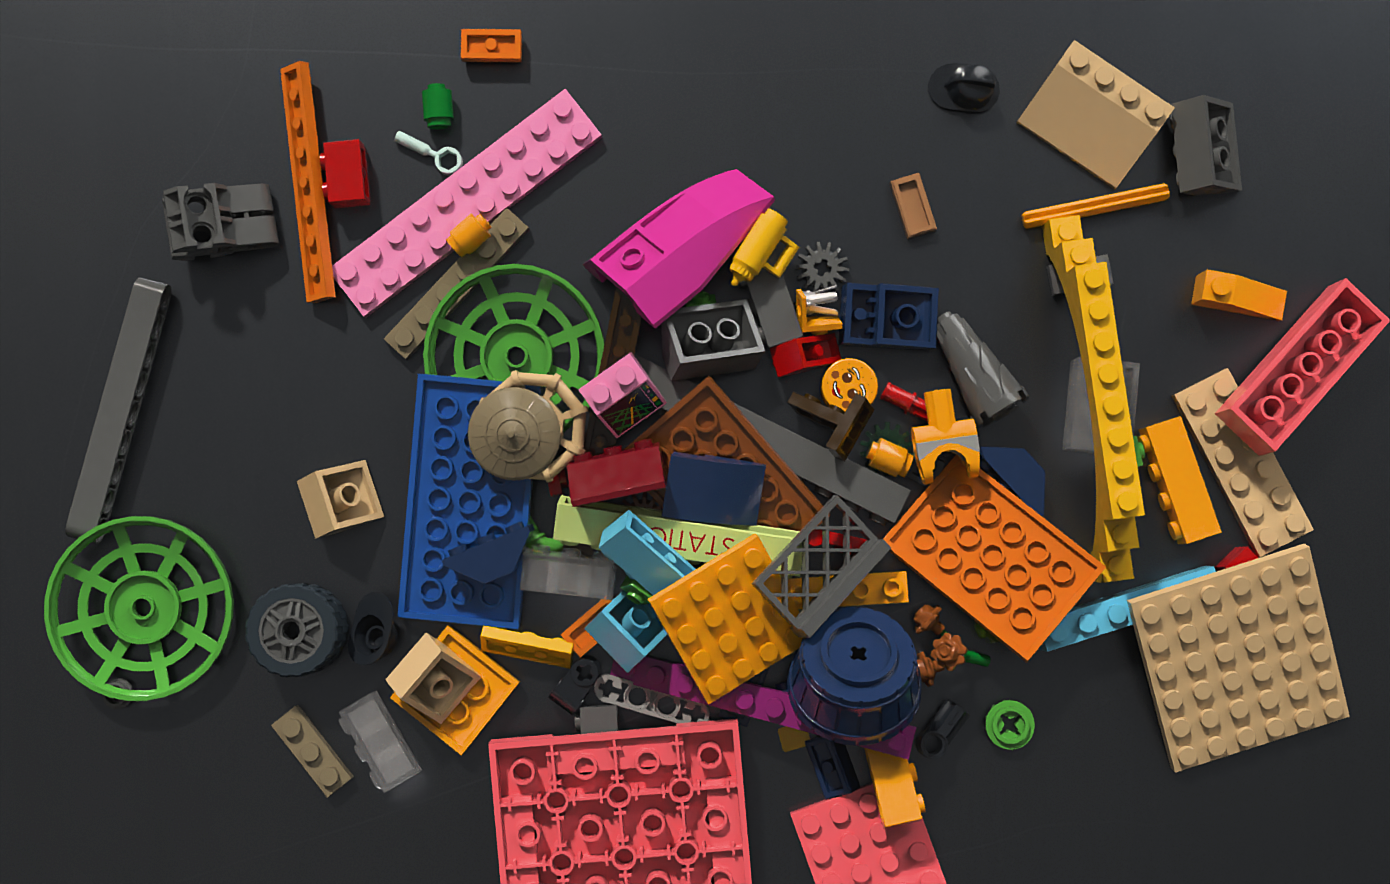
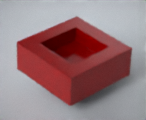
(557, 486)

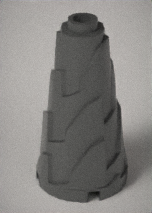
(983, 380)

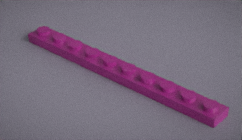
(745, 699)

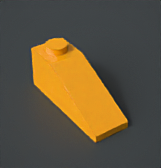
(1238, 295)

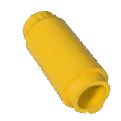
(759, 246)

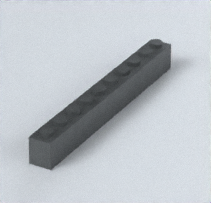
(809, 461)

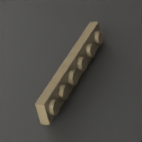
(411, 330)

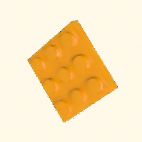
(479, 703)

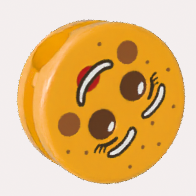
(845, 380)

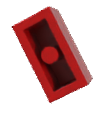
(345, 173)

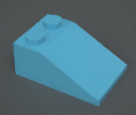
(626, 630)

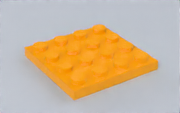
(724, 622)

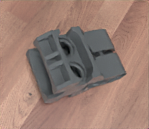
(232, 219)

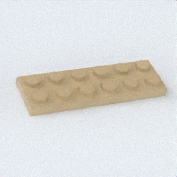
(1250, 483)

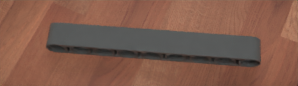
(119, 407)

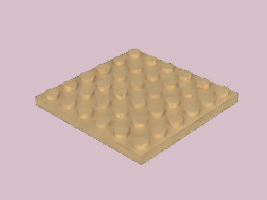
(1239, 657)

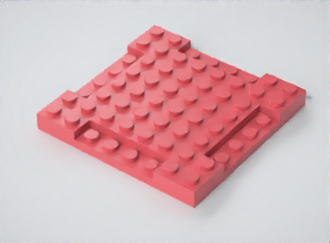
(622, 806)

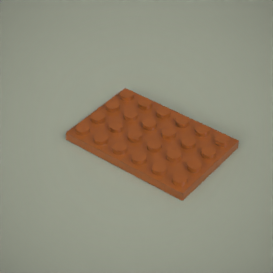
(714, 426)

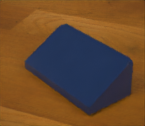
(832, 767)

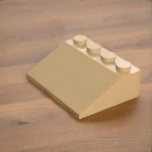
(1095, 114)

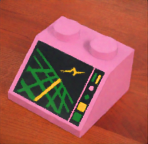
(622, 395)

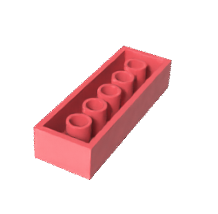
(1302, 367)

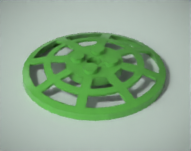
(515, 332)
(121, 608)

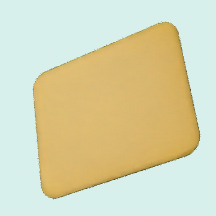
(792, 738)

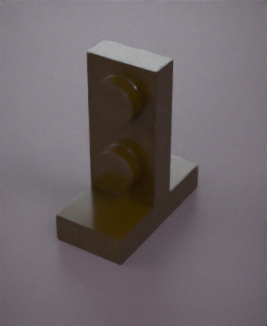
(846, 424)

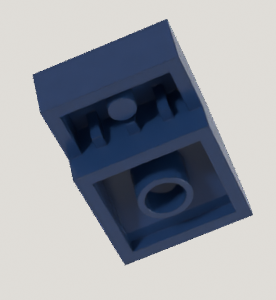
(888, 316)
(713, 489)

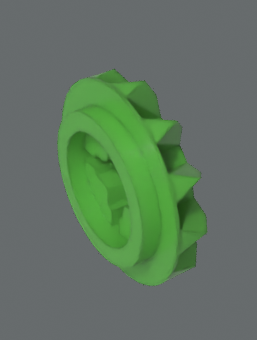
(1024, 725)

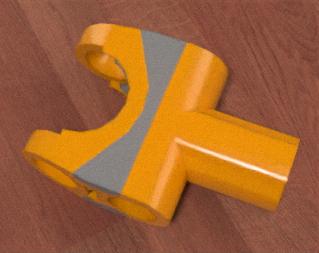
(944, 435)

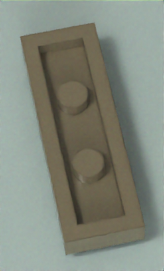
(312, 751)

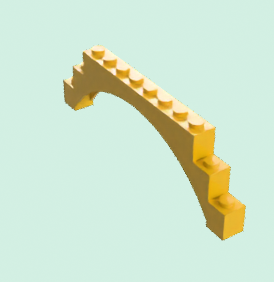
(1116, 467)

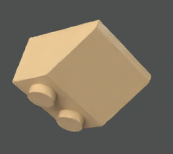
(340, 498)
(432, 678)

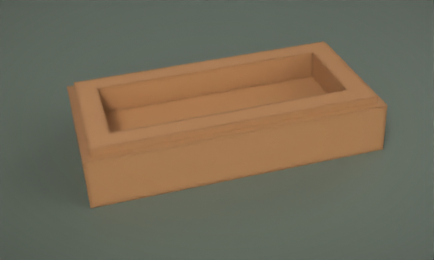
(913, 206)

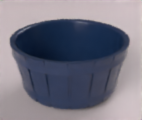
(856, 697)

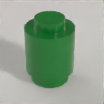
(437, 106)

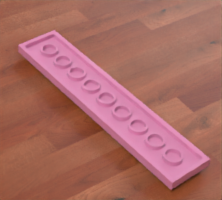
(482, 186)

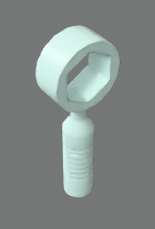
(424, 149)

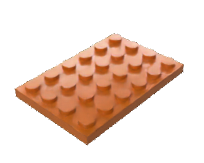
(993, 557)

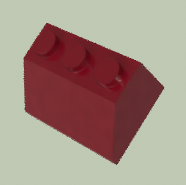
(616, 473)

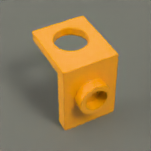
(814, 324)

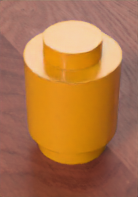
(469, 234)
(889, 458)

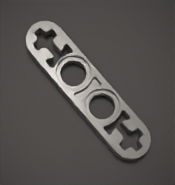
(650, 705)

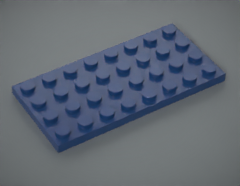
(453, 505)

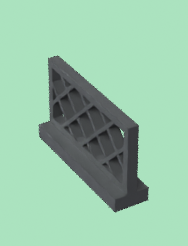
(834, 589)

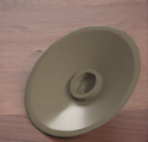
(514, 433)

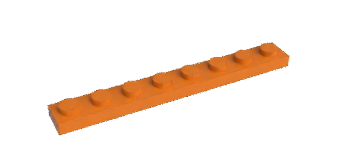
(307, 182)

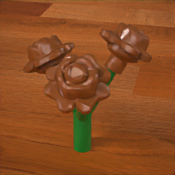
(948, 649)

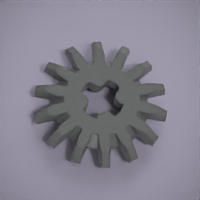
(816, 257)

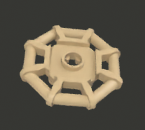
(577, 412)

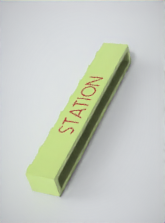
(691, 539)

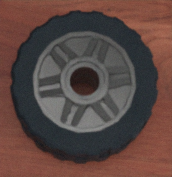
(273, 634)

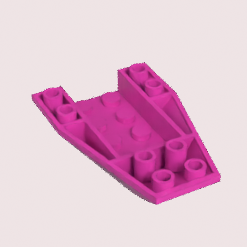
(681, 244)

